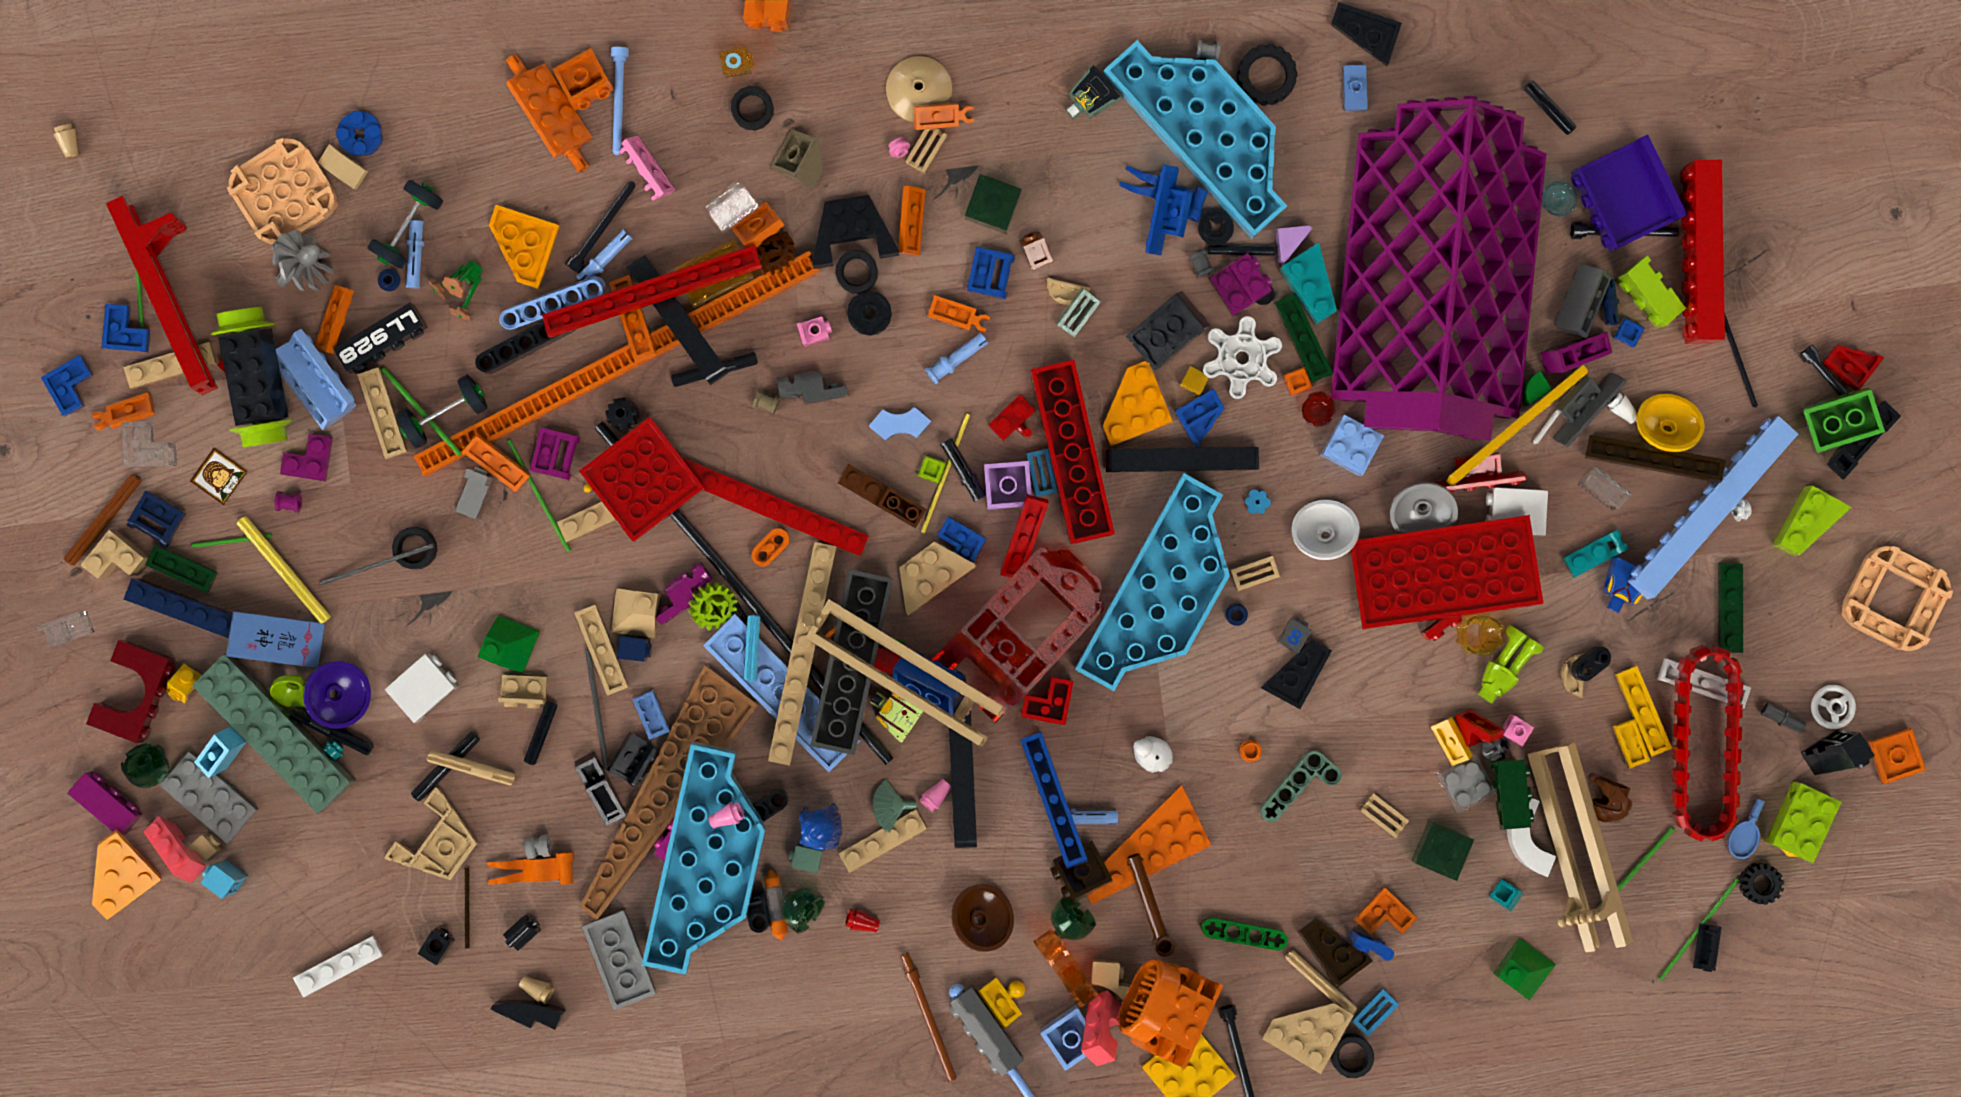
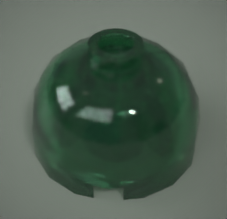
(145, 765)
(801, 908)
(1071, 921)

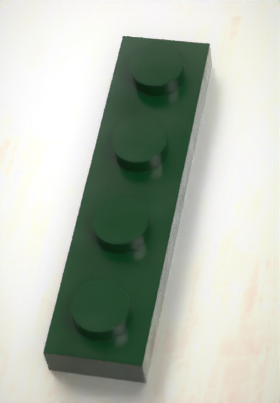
(1303, 338)
(1730, 607)

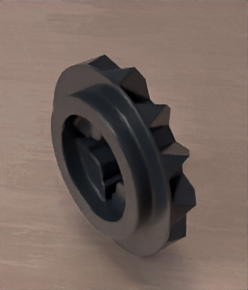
(1216, 217)

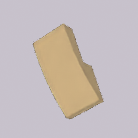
(342, 167)

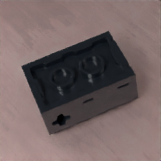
(1168, 330)

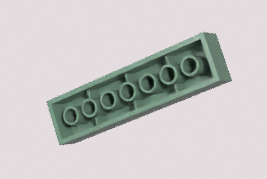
(273, 733)

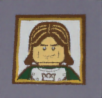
(218, 476)

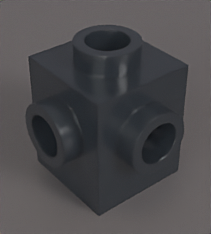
(629, 418)

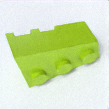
(1650, 293)
(1808, 520)

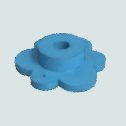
(1264, 502)

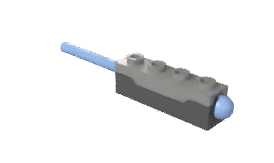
(988, 1033)

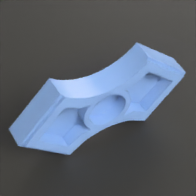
(889, 424)

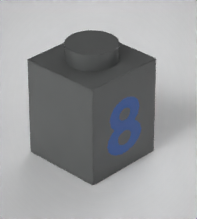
(1294, 634)

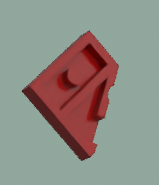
(1852, 365)

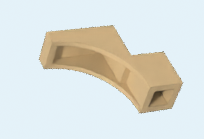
(1107, 974)

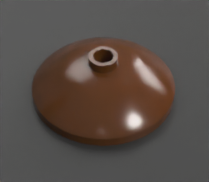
(993, 915)

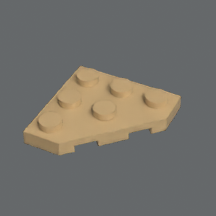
(1310, 1034)

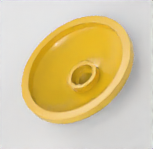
(1674, 415)

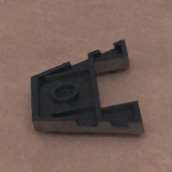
(851, 221)

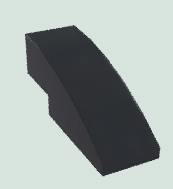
(600, 788)
(528, 1012)

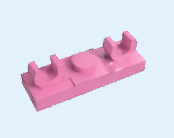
(647, 167)

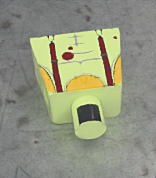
(896, 714)

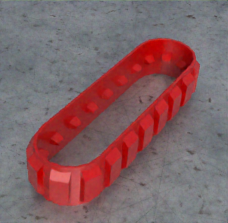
(1733, 735)

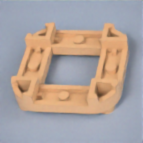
(1926, 612)

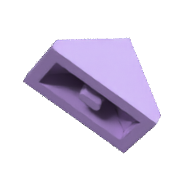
(1289, 239)

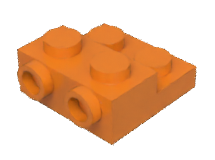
(583, 80)

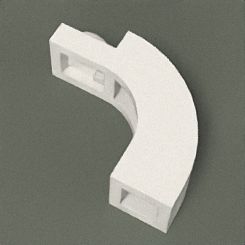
(1526, 850)

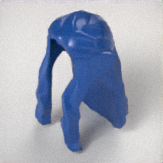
(821, 828)

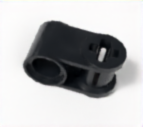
(758, 908)

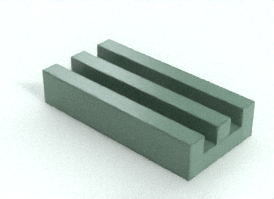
(1060, 322)

